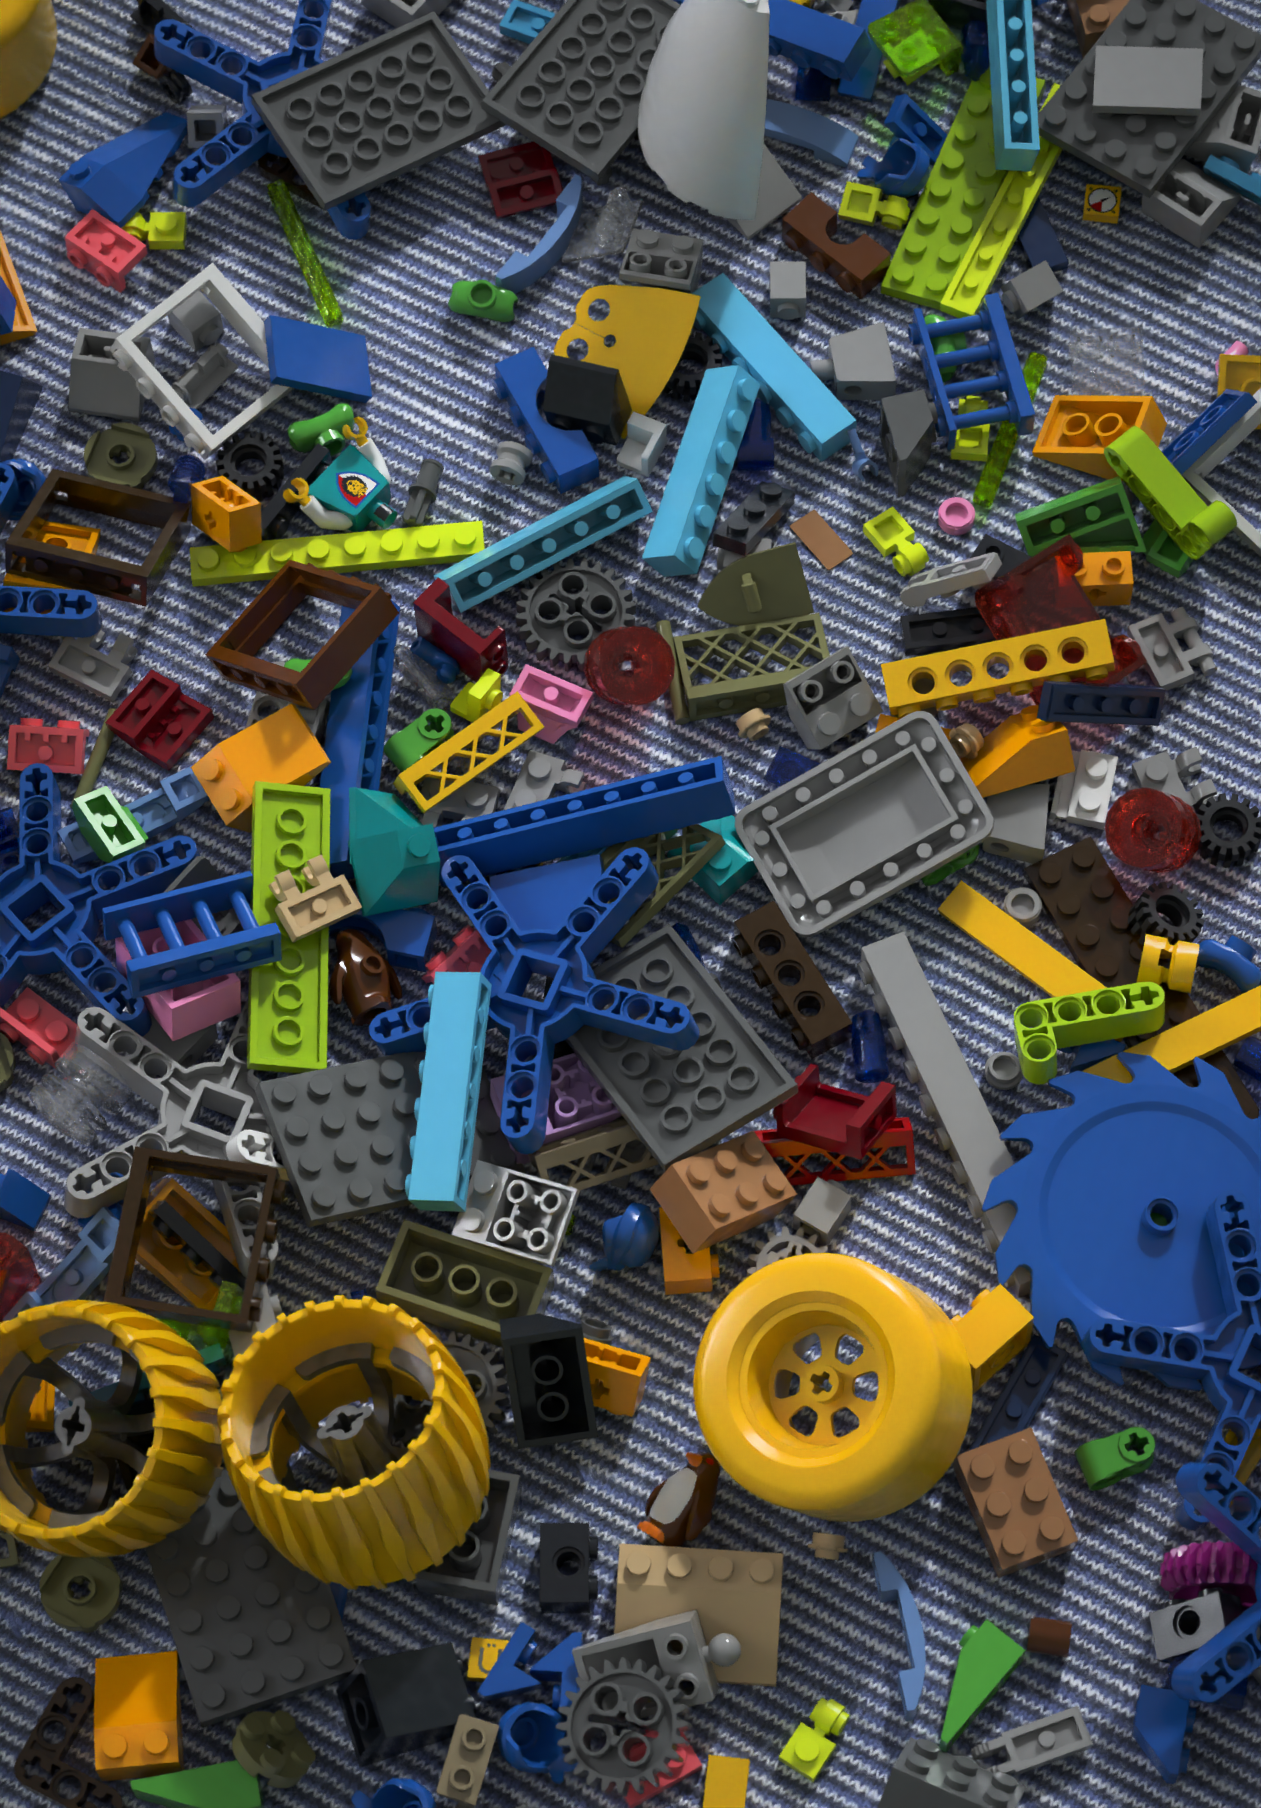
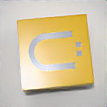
(483, 1656)

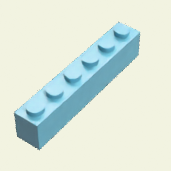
(1013, 84)
(784, 378)
(701, 471)
(545, 542)
(449, 1091)

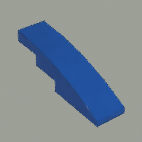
(865, 80)

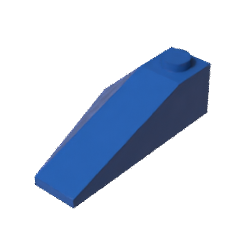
(121, 171)

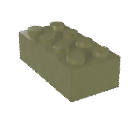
(461, 1282)

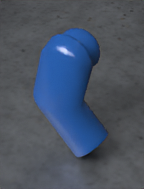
(446, 666)

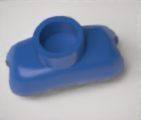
(1232, 960)

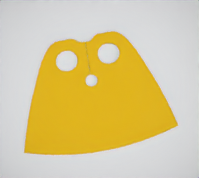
(649, 335)

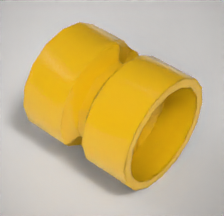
(1182, 963)

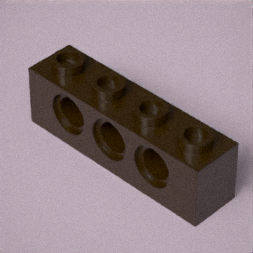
(770, 929)

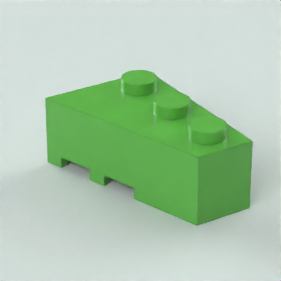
(1094, 517)

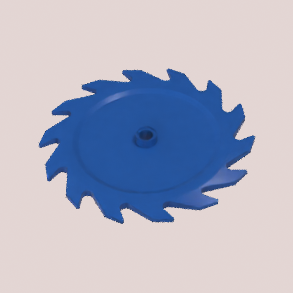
(1090, 1198)

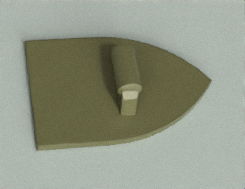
(759, 588)

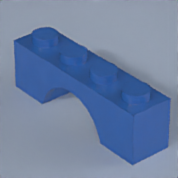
(564, 454)
(404, 934)

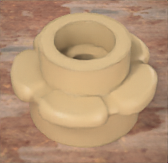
(753, 724)
(966, 740)
(827, 1545)

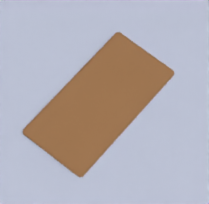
(821, 540)

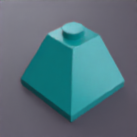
(377, 813)
(728, 867)
(396, 869)

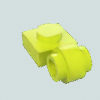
(863, 203)
(163, 231)
(974, 441)
(893, 534)
(809, 1748)

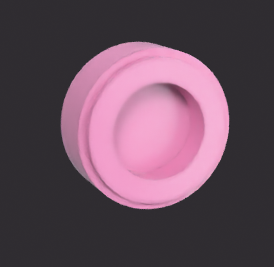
(956, 516)

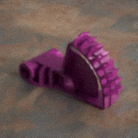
(1207, 1566)

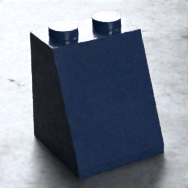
(17, 403)

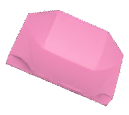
(553, 701)

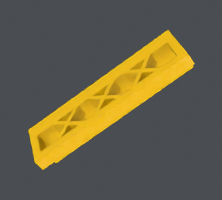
(464, 739)

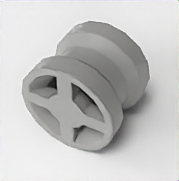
(511, 463)

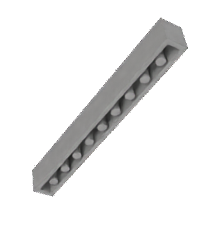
(944, 1081)

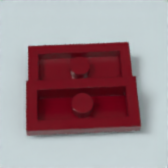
(520, 179)
(159, 720)

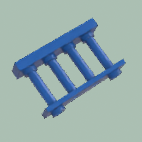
(998, 349)
(196, 961)

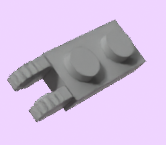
(950, 579)
(1038, 1742)

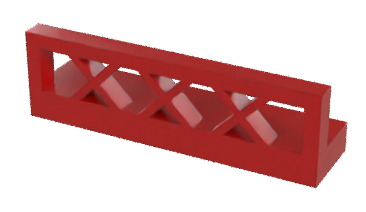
(897, 1134)

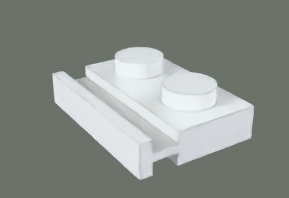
(1085, 793)

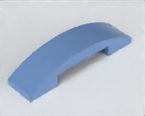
(810, 130)
(524, 271)
(154, 812)
(80, 1269)
(893, 1587)

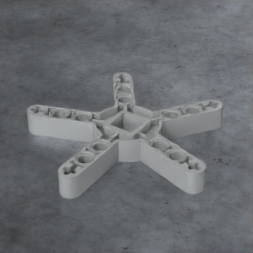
(179, 1096)

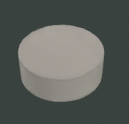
(1023, 906)

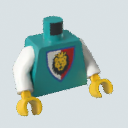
(350, 489)

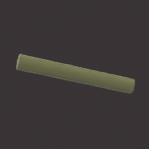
(676, 686)
(95, 760)

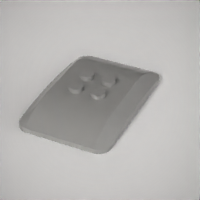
(864, 824)

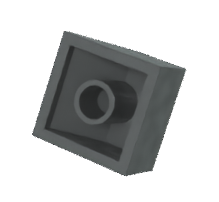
(907, 436)

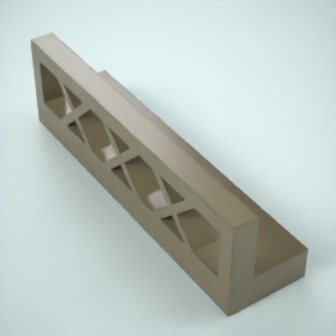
(583, 1145)

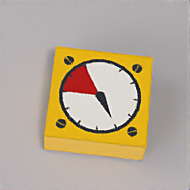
(1102, 203)

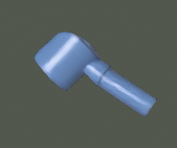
(860, 457)

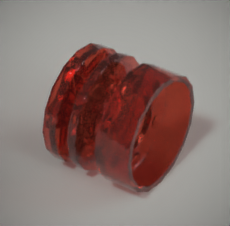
(650, 665)
(1136, 819)

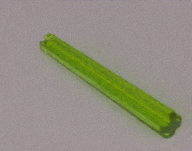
(305, 253)
(1006, 438)

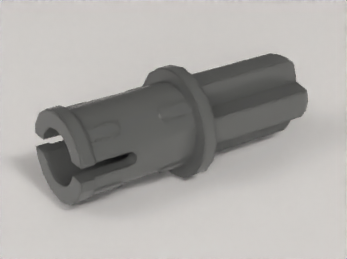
(422, 492)

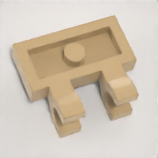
(316, 908)

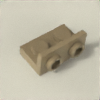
(467, 1760)

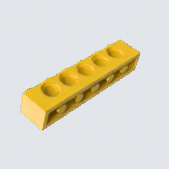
(1051, 644)

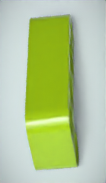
(1168, 494)
(1095, 1017)

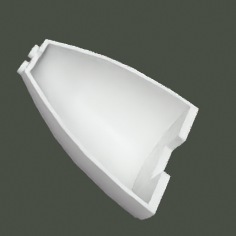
(708, 105)

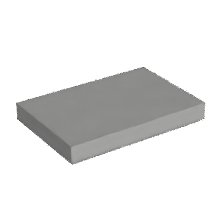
(1148, 80)

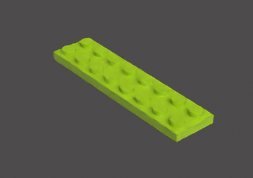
(950, 203)
(291, 994)

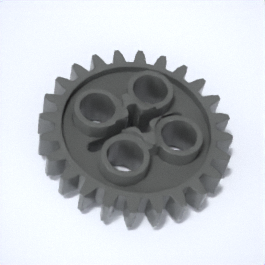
(596, 592)
(479, 1369)
(634, 1691)

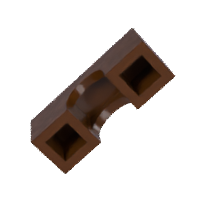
(854, 265)

